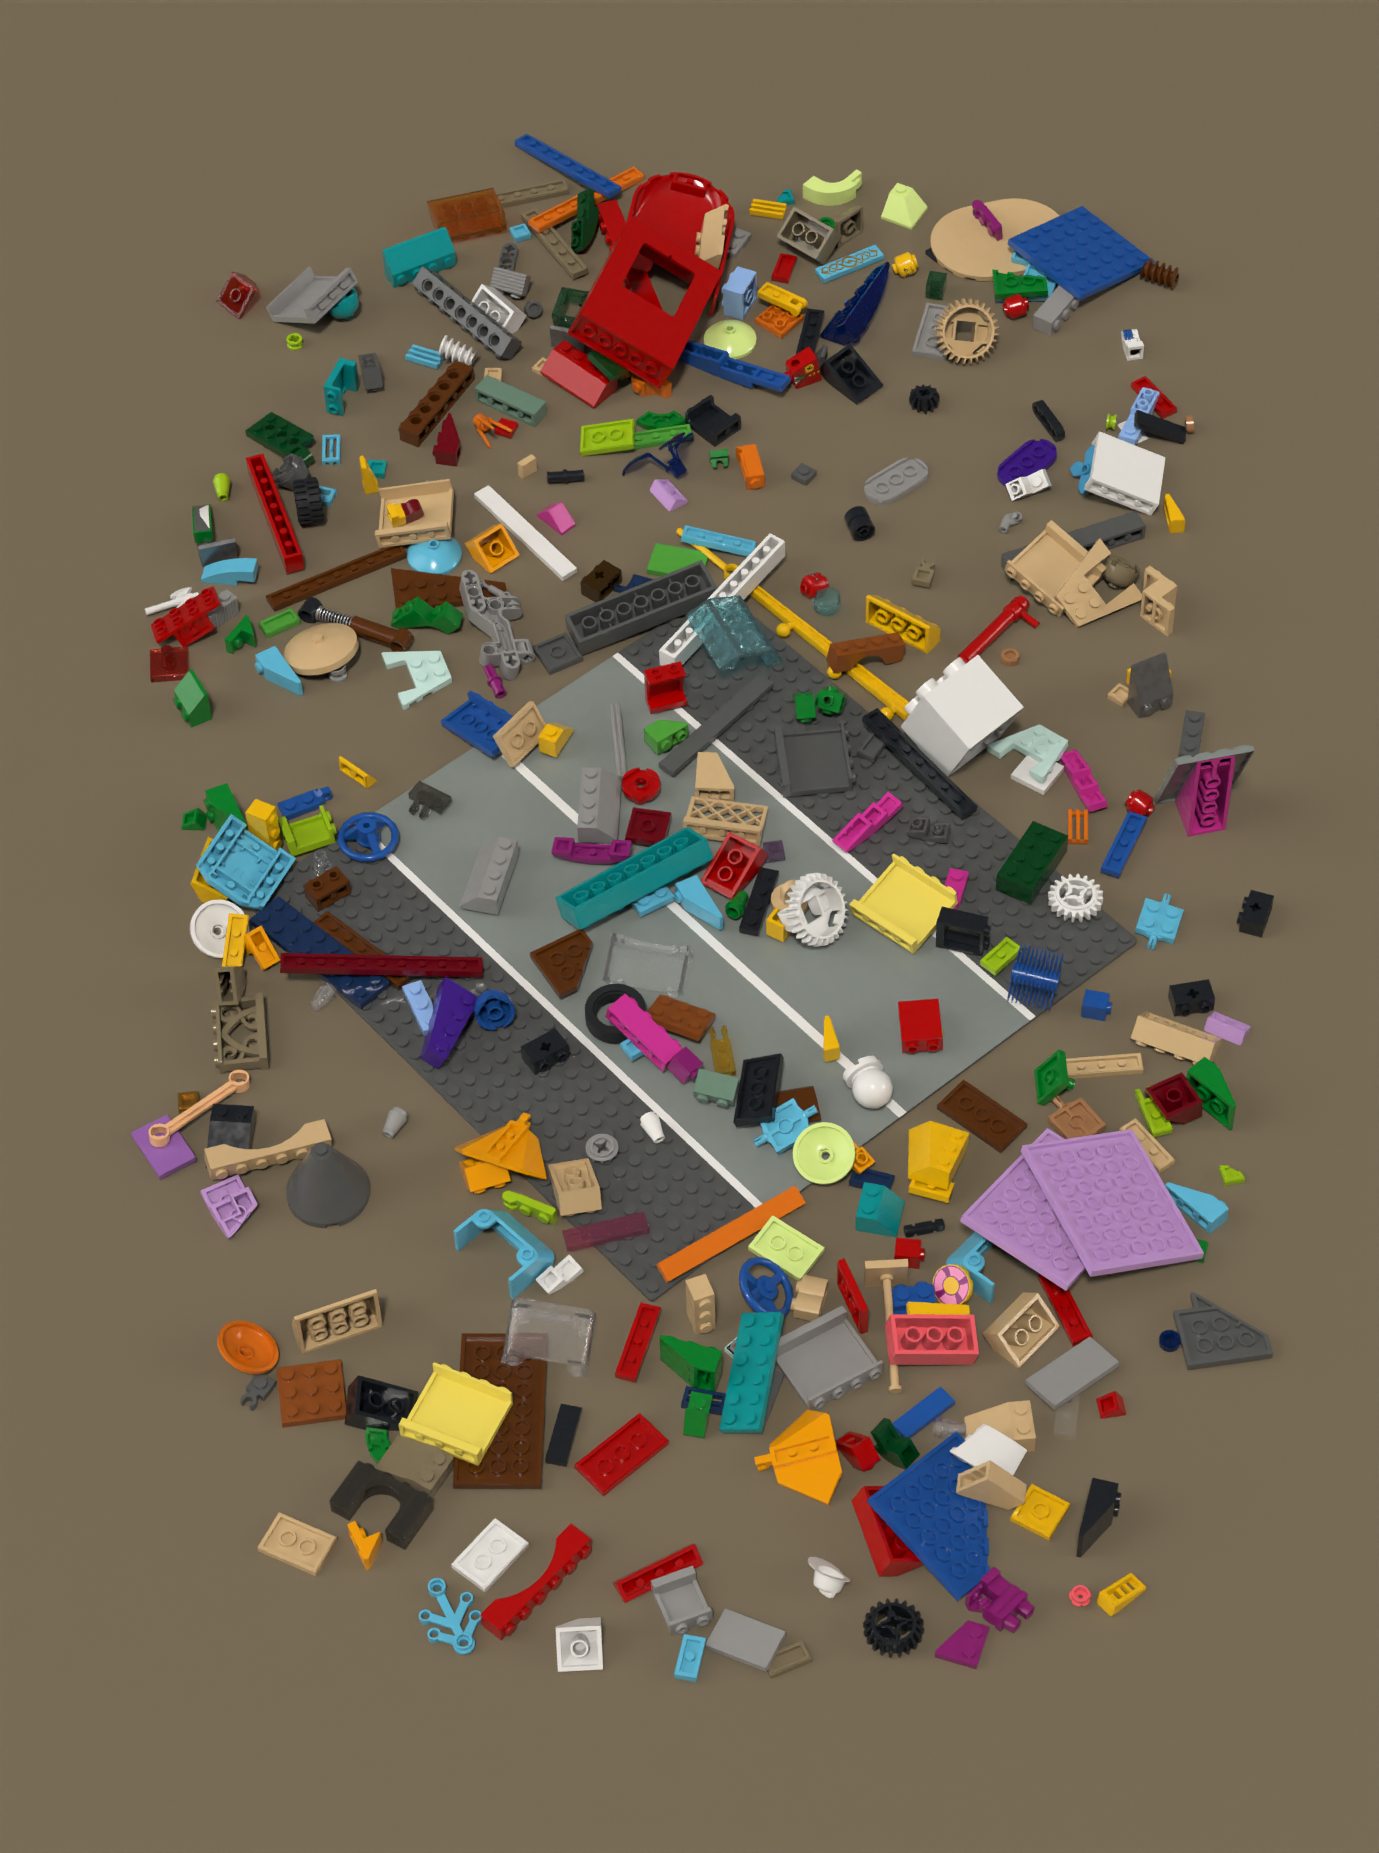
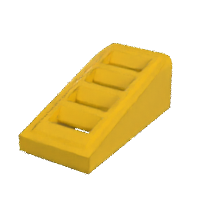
(368, 478)
(1173, 515)
(831, 1047)
(1111, 1603)

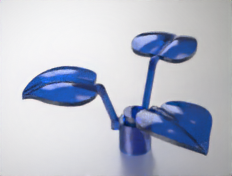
(675, 464)

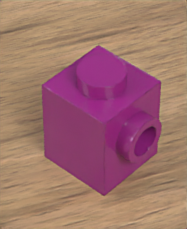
(685, 1065)

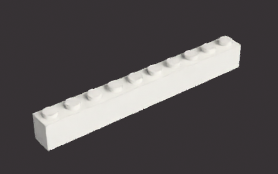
(740, 582)

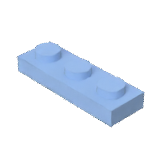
(419, 1004)

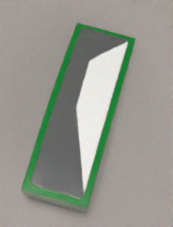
(202, 523)

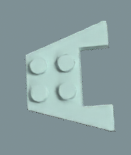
(426, 671)
(1037, 743)

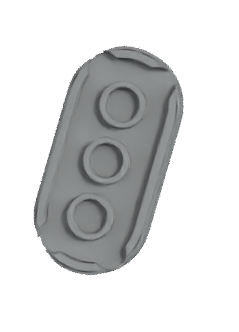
(895, 481)

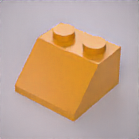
(492, 548)
(481, 1175)

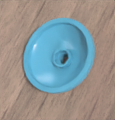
(435, 556)

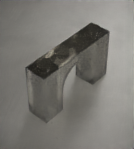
(366, 1482)

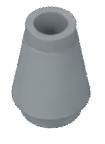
(395, 1120)

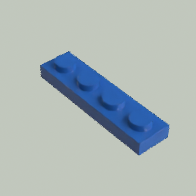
(1123, 844)

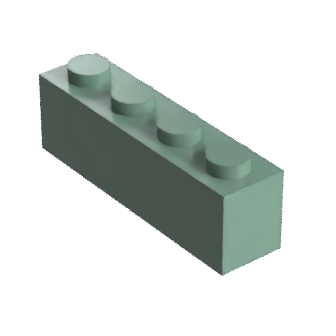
(510, 401)

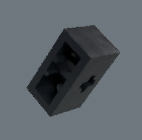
(1256, 913)
(1191, 998)
(545, 1051)

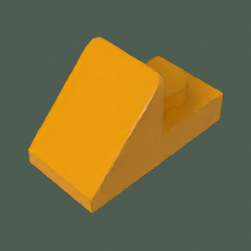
(261, 948)
(366, 1546)

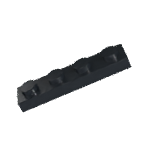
(811, 330)
(759, 901)

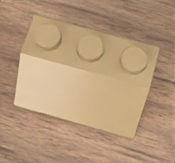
(1021, 1329)

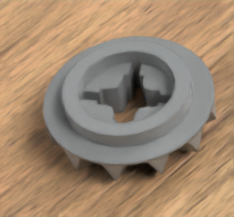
(598, 1141)

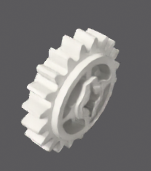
(1074, 901)

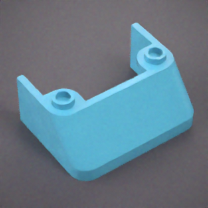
(531, 1254)
(971, 1258)

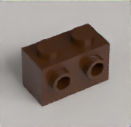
(327, 888)

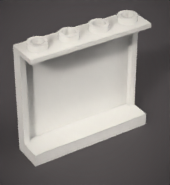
(1126, 473)

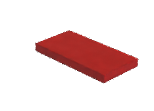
(621, 1454)

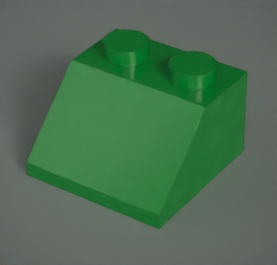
(192, 700)

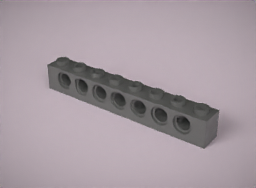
(466, 313)

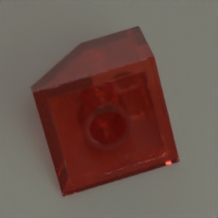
(237, 294)

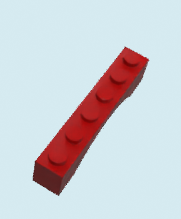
(506, 1613)

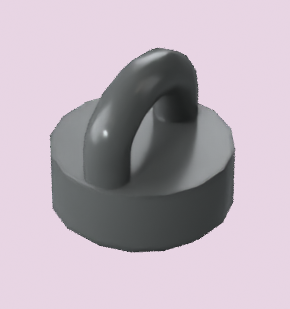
(533, 308)

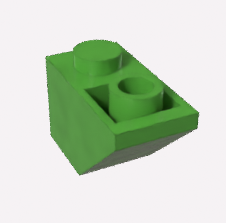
(664, 734)

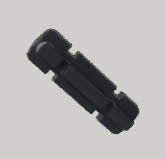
(924, 1227)

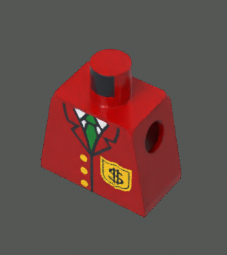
(803, 369)

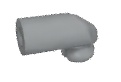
(1009, 520)

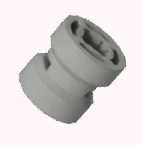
(338, 676)

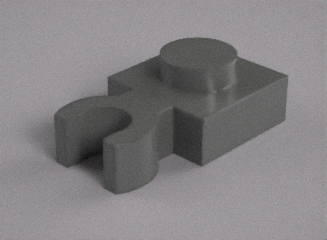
(258, 1388)

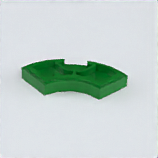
(655, 421)
(377, 1442)

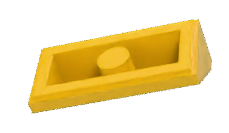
(356, 773)

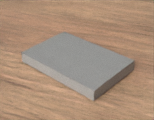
(745, 1640)

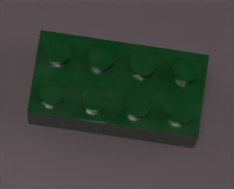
(1031, 862)

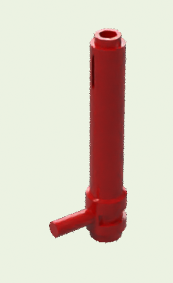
(1011, 613)

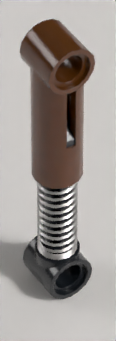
(397, 640)

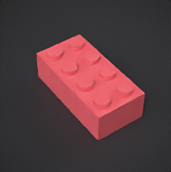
(931, 1339)

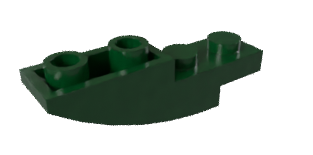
(586, 223)

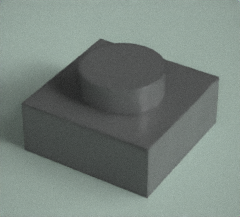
(803, 474)

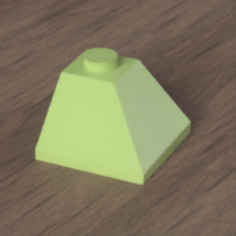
(903, 207)

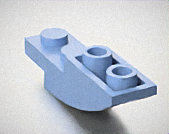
(1144, 402)

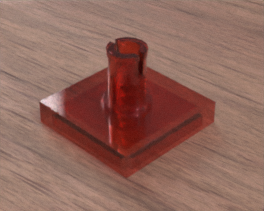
(168, 663)

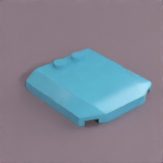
(243, 865)

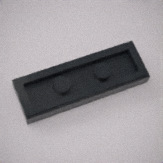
(1160, 427)
(563, 1435)

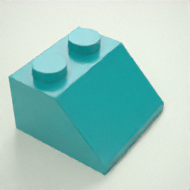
(879, 1210)

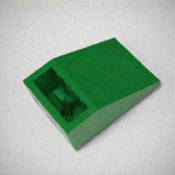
(694, 1363)

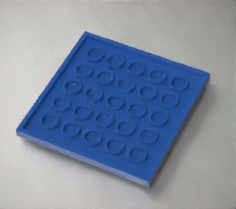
(1080, 253)

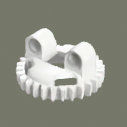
(820, 903)

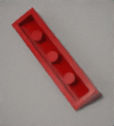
(640, 1580)

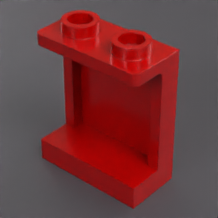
(664, 687)
(920, 1025)

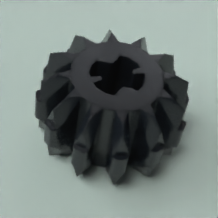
(924, 398)

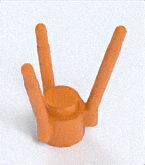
(484, 424)

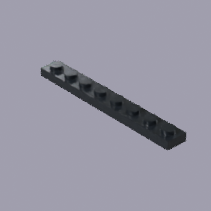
(919, 763)

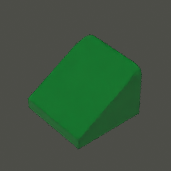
(194, 820)

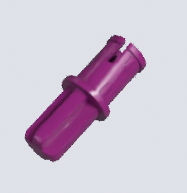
(494, 681)

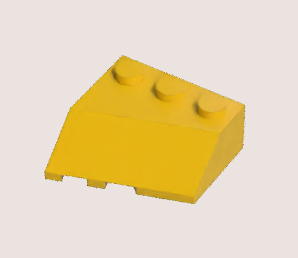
(935, 1153)

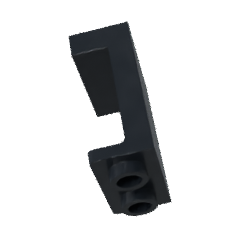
(712, 422)

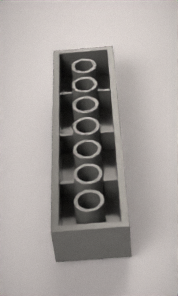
(639, 607)

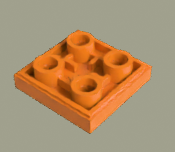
(778, 320)

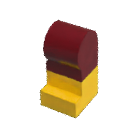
(404, 512)

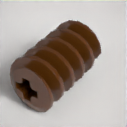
(1160, 274)

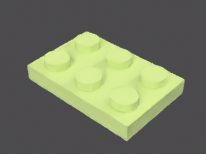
(786, 1248)

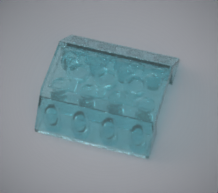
(731, 632)

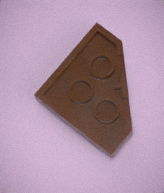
(564, 961)

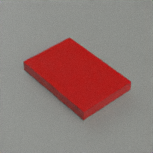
(852, 1296)

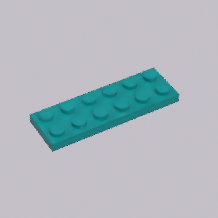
(751, 1372)

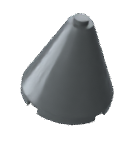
(327, 1188)

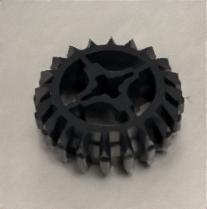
(877, 1633)

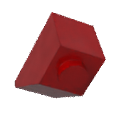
(858, 1450)

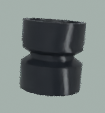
(859, 523)

